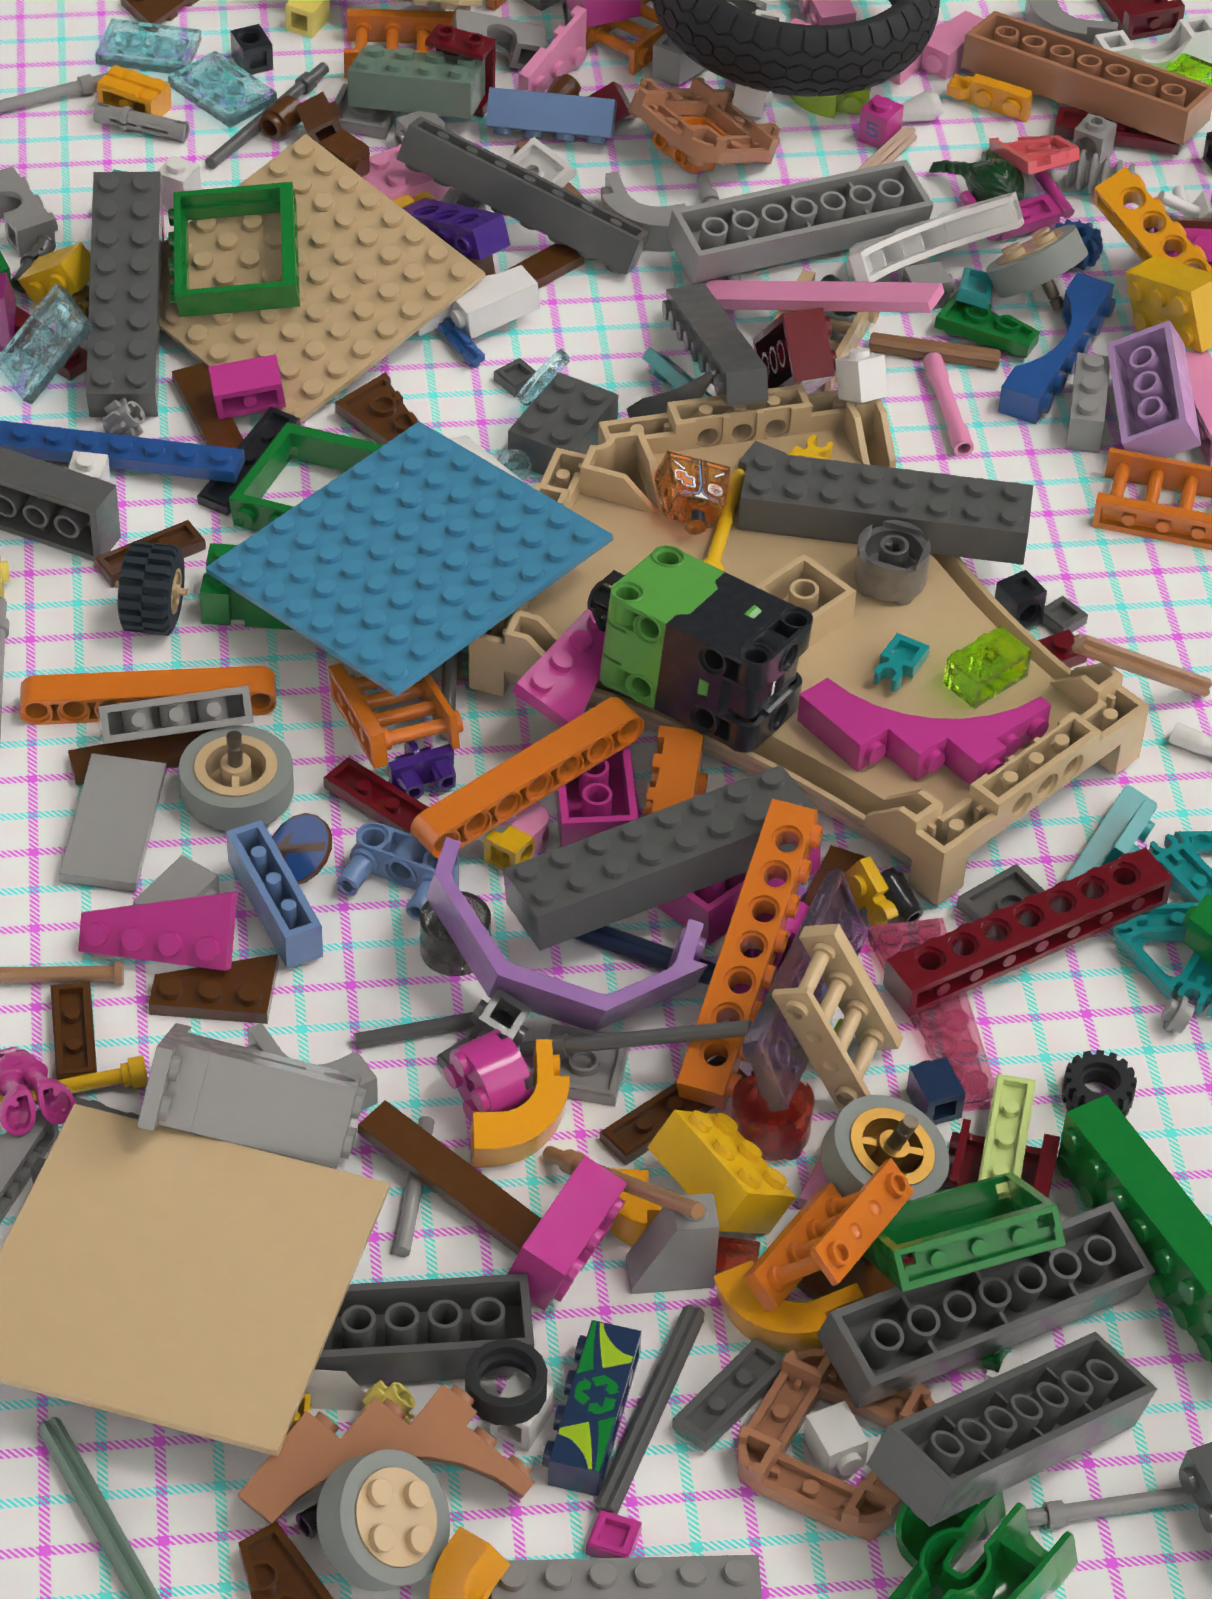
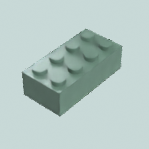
(416, 81)

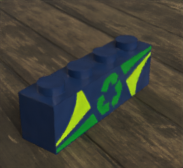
(593, 1407)

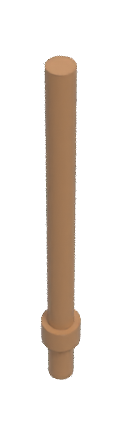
(570, 1159)

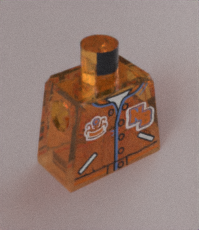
(691, 490)

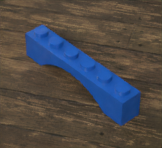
(1032, 386)

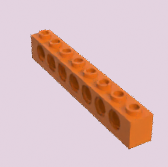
(783, 825)

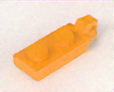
(992, 95)

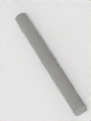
(410, 1203)

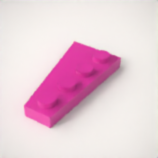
(566, 673)
(177, 931)

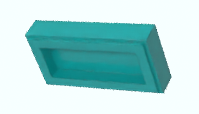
(975, 288)

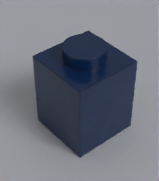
(936, 1090)

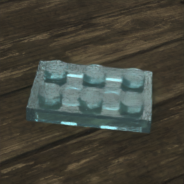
(147, 46)
(222, 89)
(44, 344)

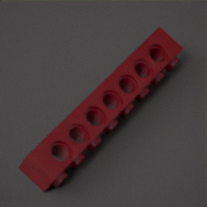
(1026, 931)

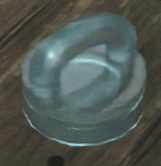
(516, 462)

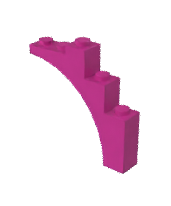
(917, 744)

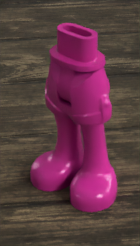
(19, 1075)

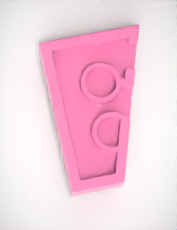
(560, 57)

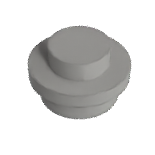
(1177, 1014)

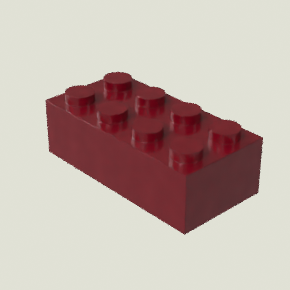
(797, 349)

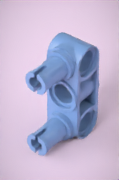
(393, 857)

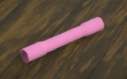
(956, 428)

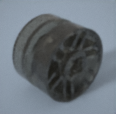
(436, 944)

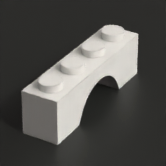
(1188, 36)

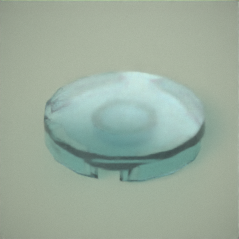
(542, 377)

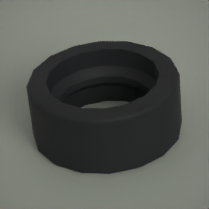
(506, 1354)

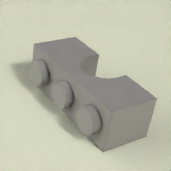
(513, 37)
(23, 212)
(1088, 402)

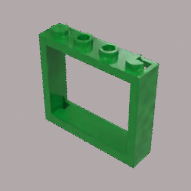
(231, 203)
(298, 444)
(965, 1231)

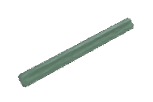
(96, 1510)

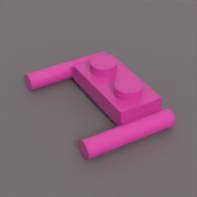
(1036, 211)

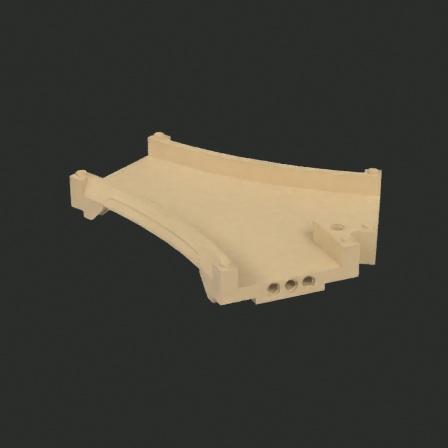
(920, 822)

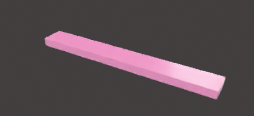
(831, 295)

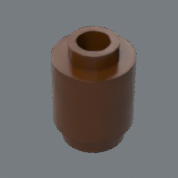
(280, 117)

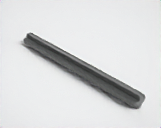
(650, 1410)

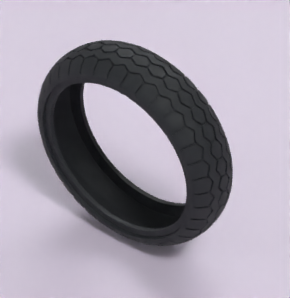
(799, 56)

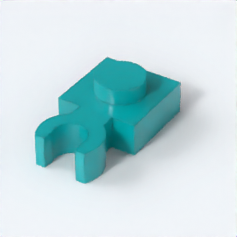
(900, 658)

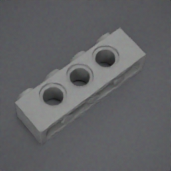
(175, 714)

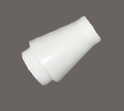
(922, 107)

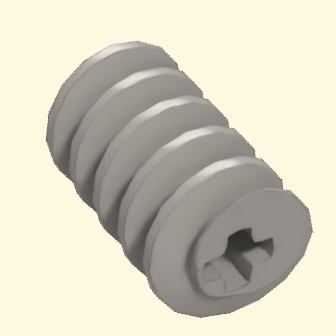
(1092, 172)

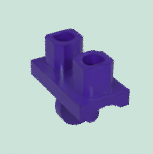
(421, 767)

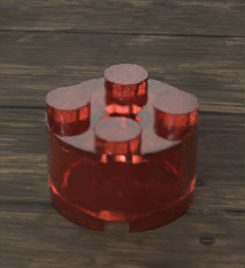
(775, 1133)

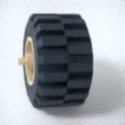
(151, 588)

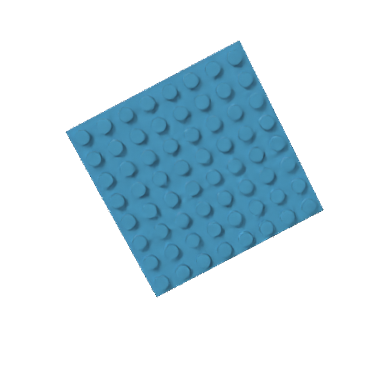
(408, 557)

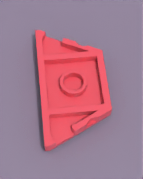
(1036, 153)

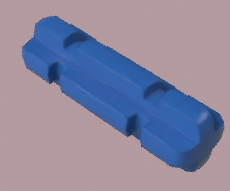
(461, 342)

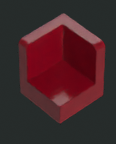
(615, 91)

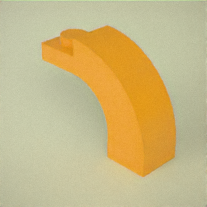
(520, 1132)
(783, 1328)
(467, 1568)

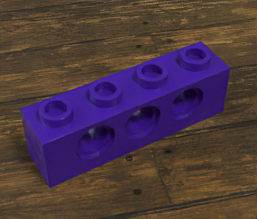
(466, 229)

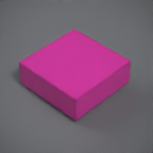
(613, 1536)

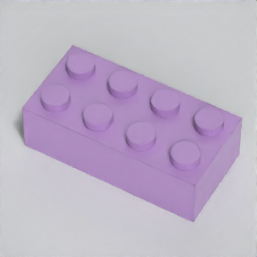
(1153, 392)

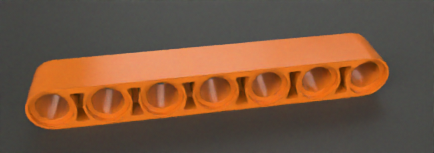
(77, 696)
(528, 776)

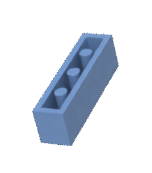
(551, 114)
(274, 894)

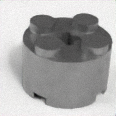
(892, 562)

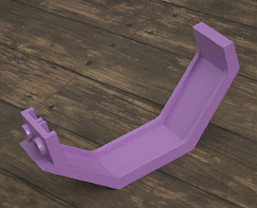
(545, 993)

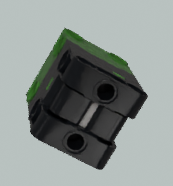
(701, 646)

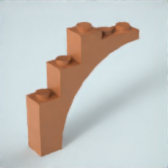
(435, 1435)

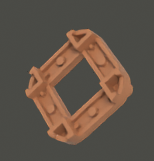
(746, 139)
(772, 1473)

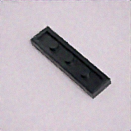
(217, 493)

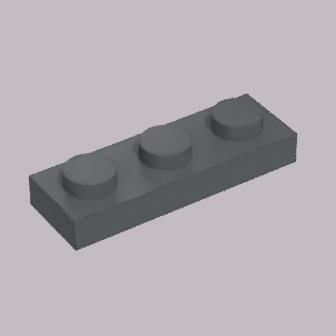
(728, 1395)

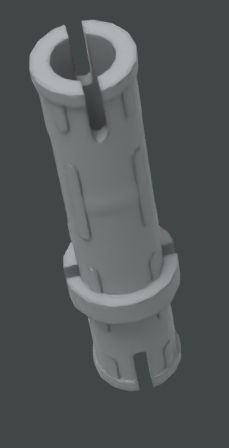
(128, 119)

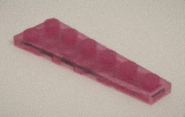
(948, 1026)

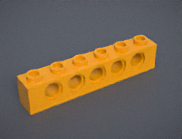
(1127, 188)

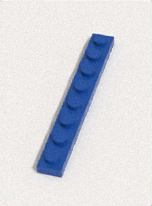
(124, 451)

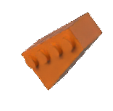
(676, 768)

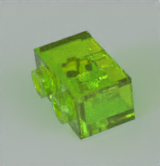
(987, 667)

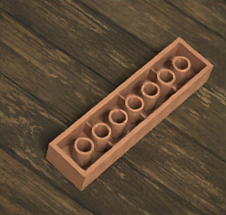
(1088, 77)

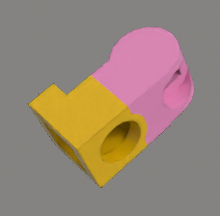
(520, 840)

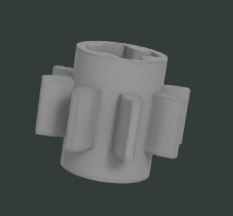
(123, 418)

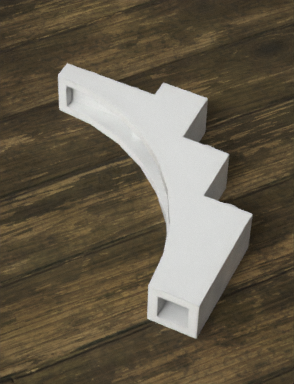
(921, 240)
(491, 303)

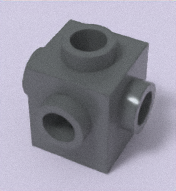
(500, 1013)

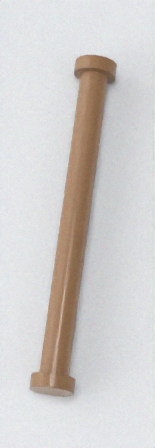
(64, 974)

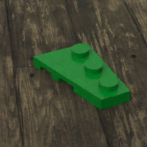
(987, 327)

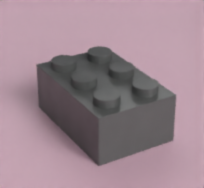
(562, 417)

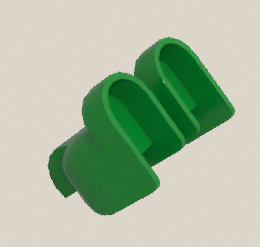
(1008, 1569)

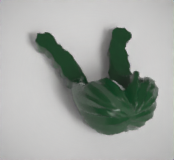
(987, 177)

